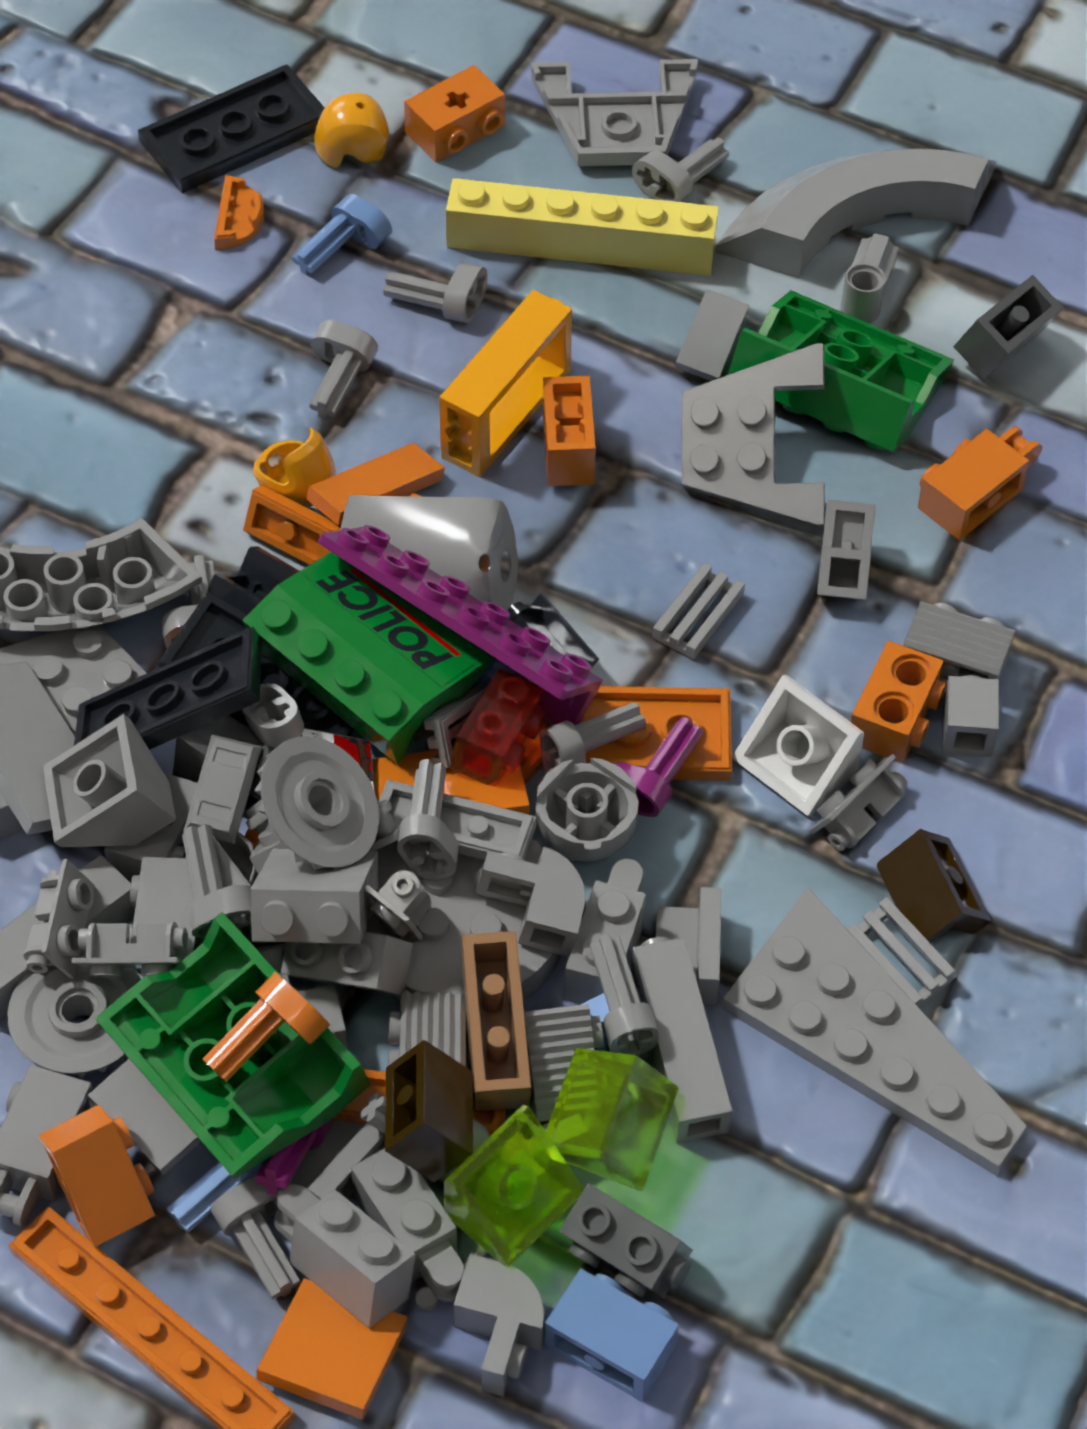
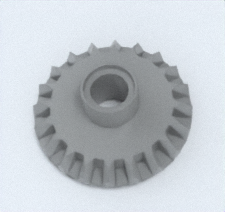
(318, 802)
(43, 1013)

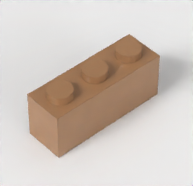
(495, 1021)

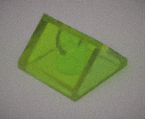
(611, 1115)
(511, 1188)

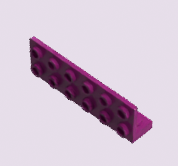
(565, 678)

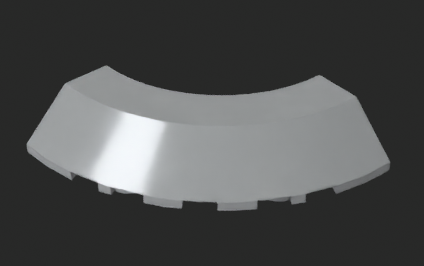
(805, 210)
(91, 584)

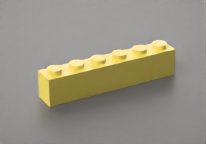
(581, 226)

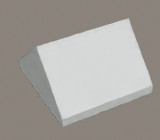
(800, 747)

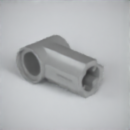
(868, 278)

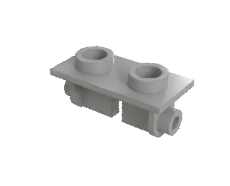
(845, 814)
(66, 903)
(401, 903)
(110, 950)

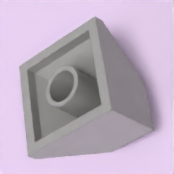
(107, 790)

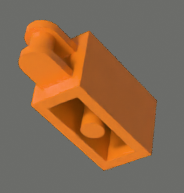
(976, 480)

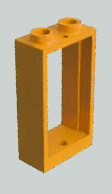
(504, 383)

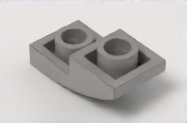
(711, 335)

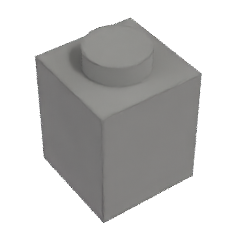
(970, 716)

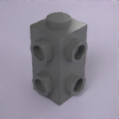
(627, 1241)

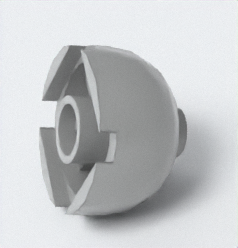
(587, 809)

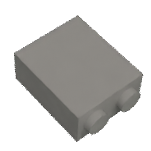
(312, 905)

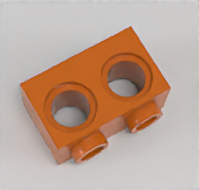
(568, 431)
(890, 699)

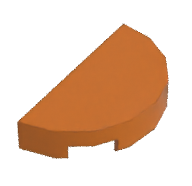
(239, 214)

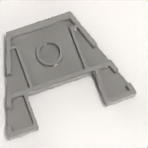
(616, 125)
(732, 437)
(74, 665)

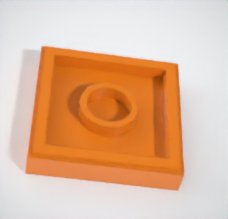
(329, 1352)

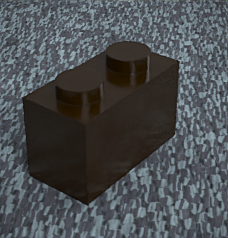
(429, 1111)

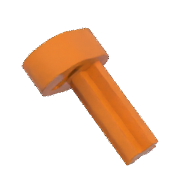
(277, 1005)

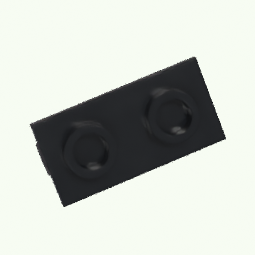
(548, 620)

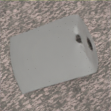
(449, 535)

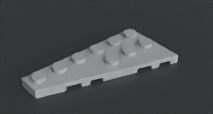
(848, 1017)

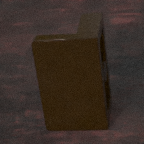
(932, 886)

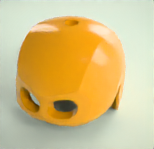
(351, 126)
(297, 467)

